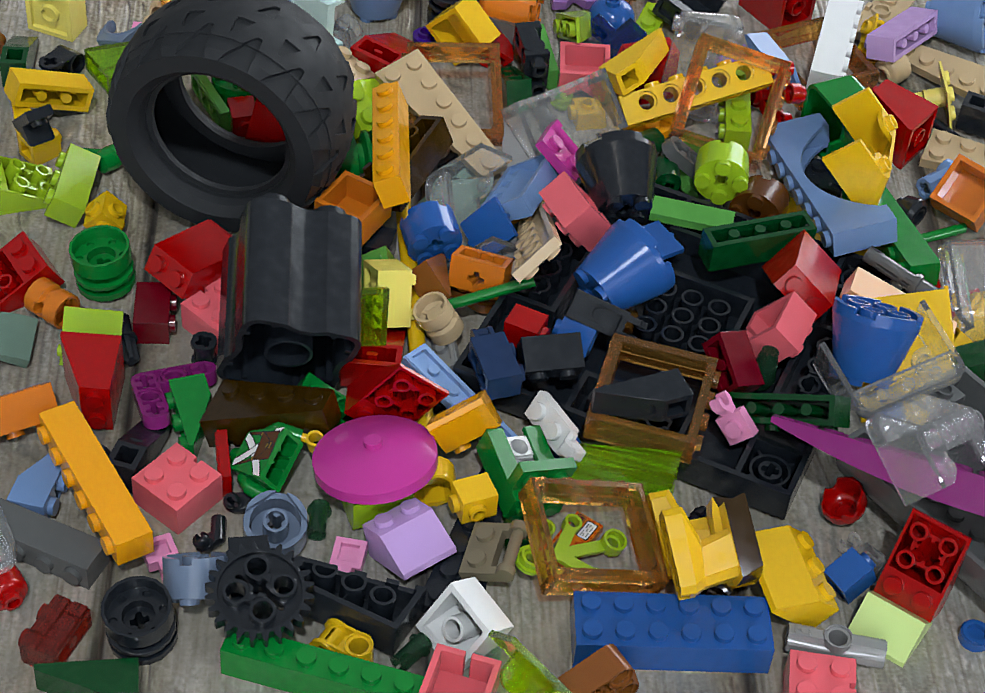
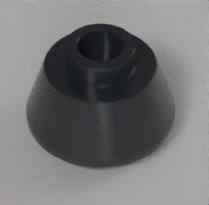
(913, 207)

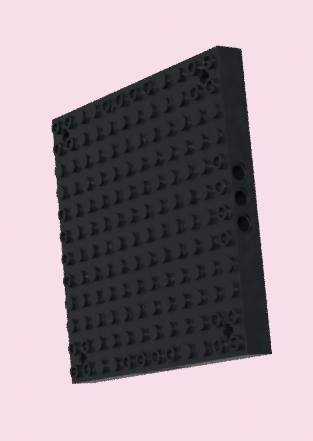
(686, 316)

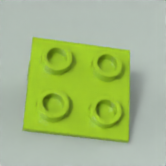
(91, 321)

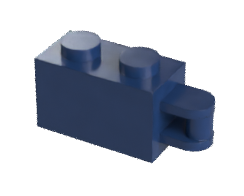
(495, 363)

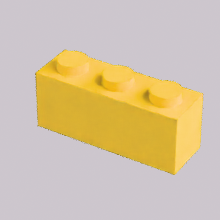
(42, 87)

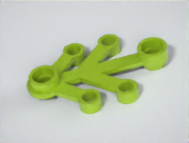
(567, 554)

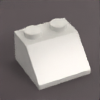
(464, 619)

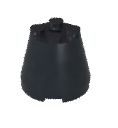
(619, 174)

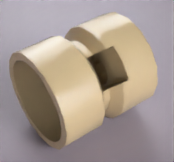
(438, 318)

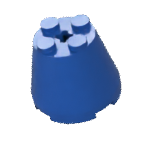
(625, 267)
(871, 337)

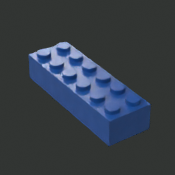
(673, 634)

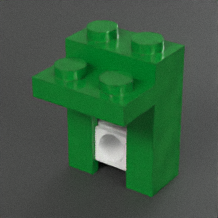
(517, 459)

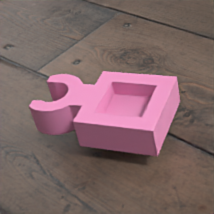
(349, 554)

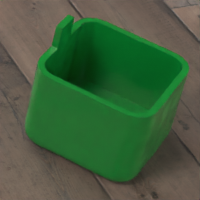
(820, 100)

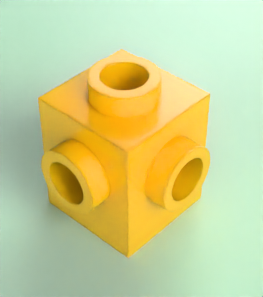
(105, 210)

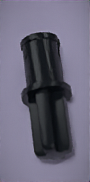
(129, 342)

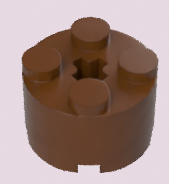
(761, 198)

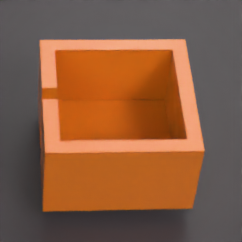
(962, 193)
(356, 198)

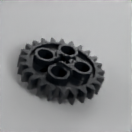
(239, 614)

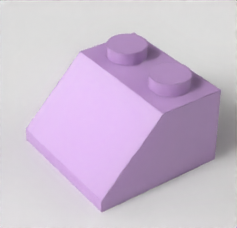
(408, 538)

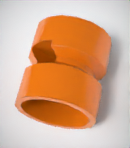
(48, 300)

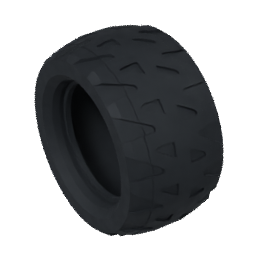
(266, 50)

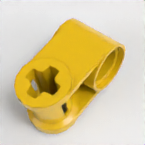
(345, 640)

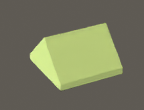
(889, 621)

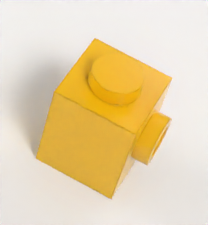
(473, 498)

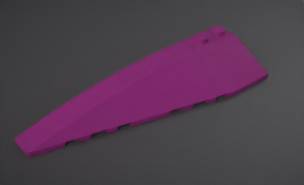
(964, 494)

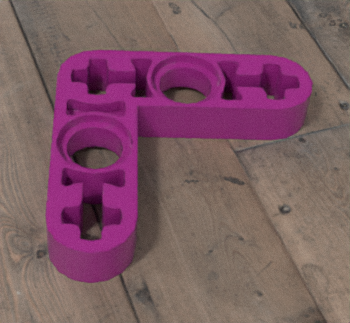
(152, 398)

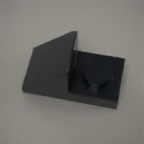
(35, 126)

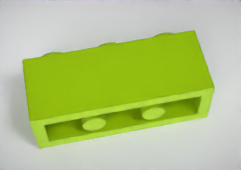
(71, 185)

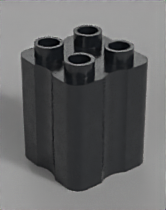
(290, 293)

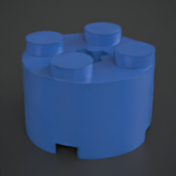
(430, 231)

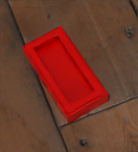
(223, 459)

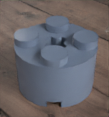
(277, 510)
(186, 575)

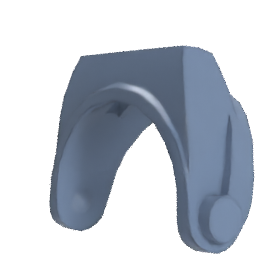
(107, 36)

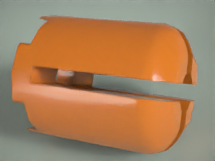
(513, 10)

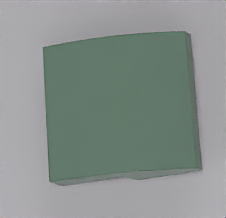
(16, 338)

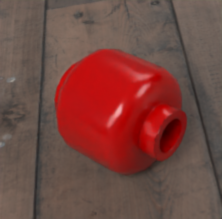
(12, 587)

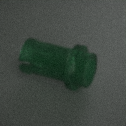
(318, 513)
(418, 646)

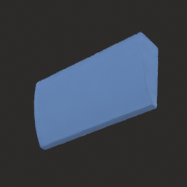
(520, 186)

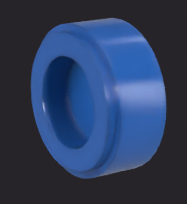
(972, 635)

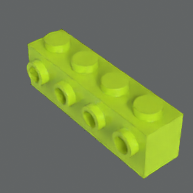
(736, 118)

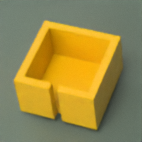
(463, 24)

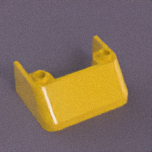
(867, 162)

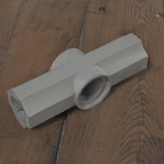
(836, 641)

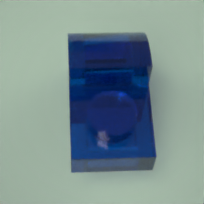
(608, 35)

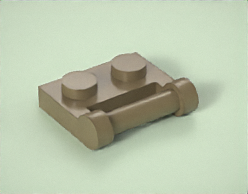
(485, 550)

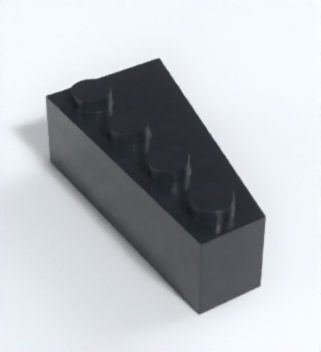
(366, 604)

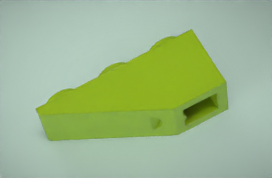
(573, 25)

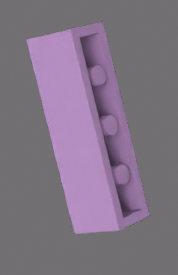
(901, 34)

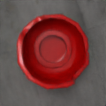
(844, 501)

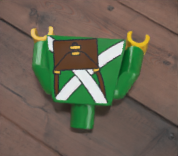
(268, 456)

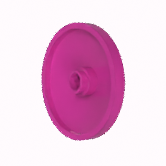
(375, 459)

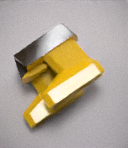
(709, 548)

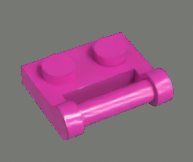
(558, 149)

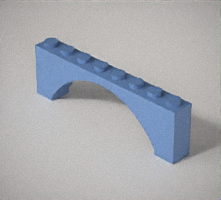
(839, 222)

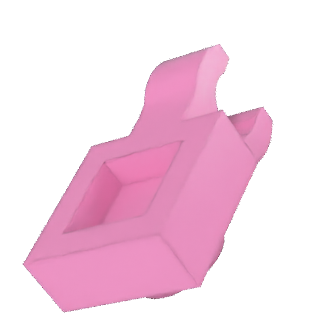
(733, 421)
(163, 546)

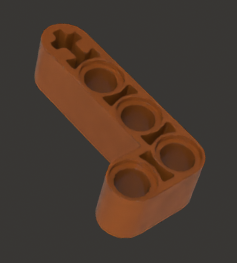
(602, 673)

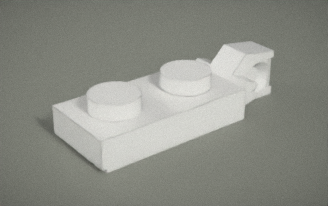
(556, 426)

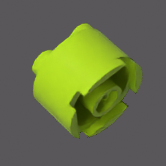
(721, 171)

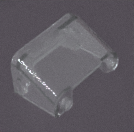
(688, 28)
(582, 106)

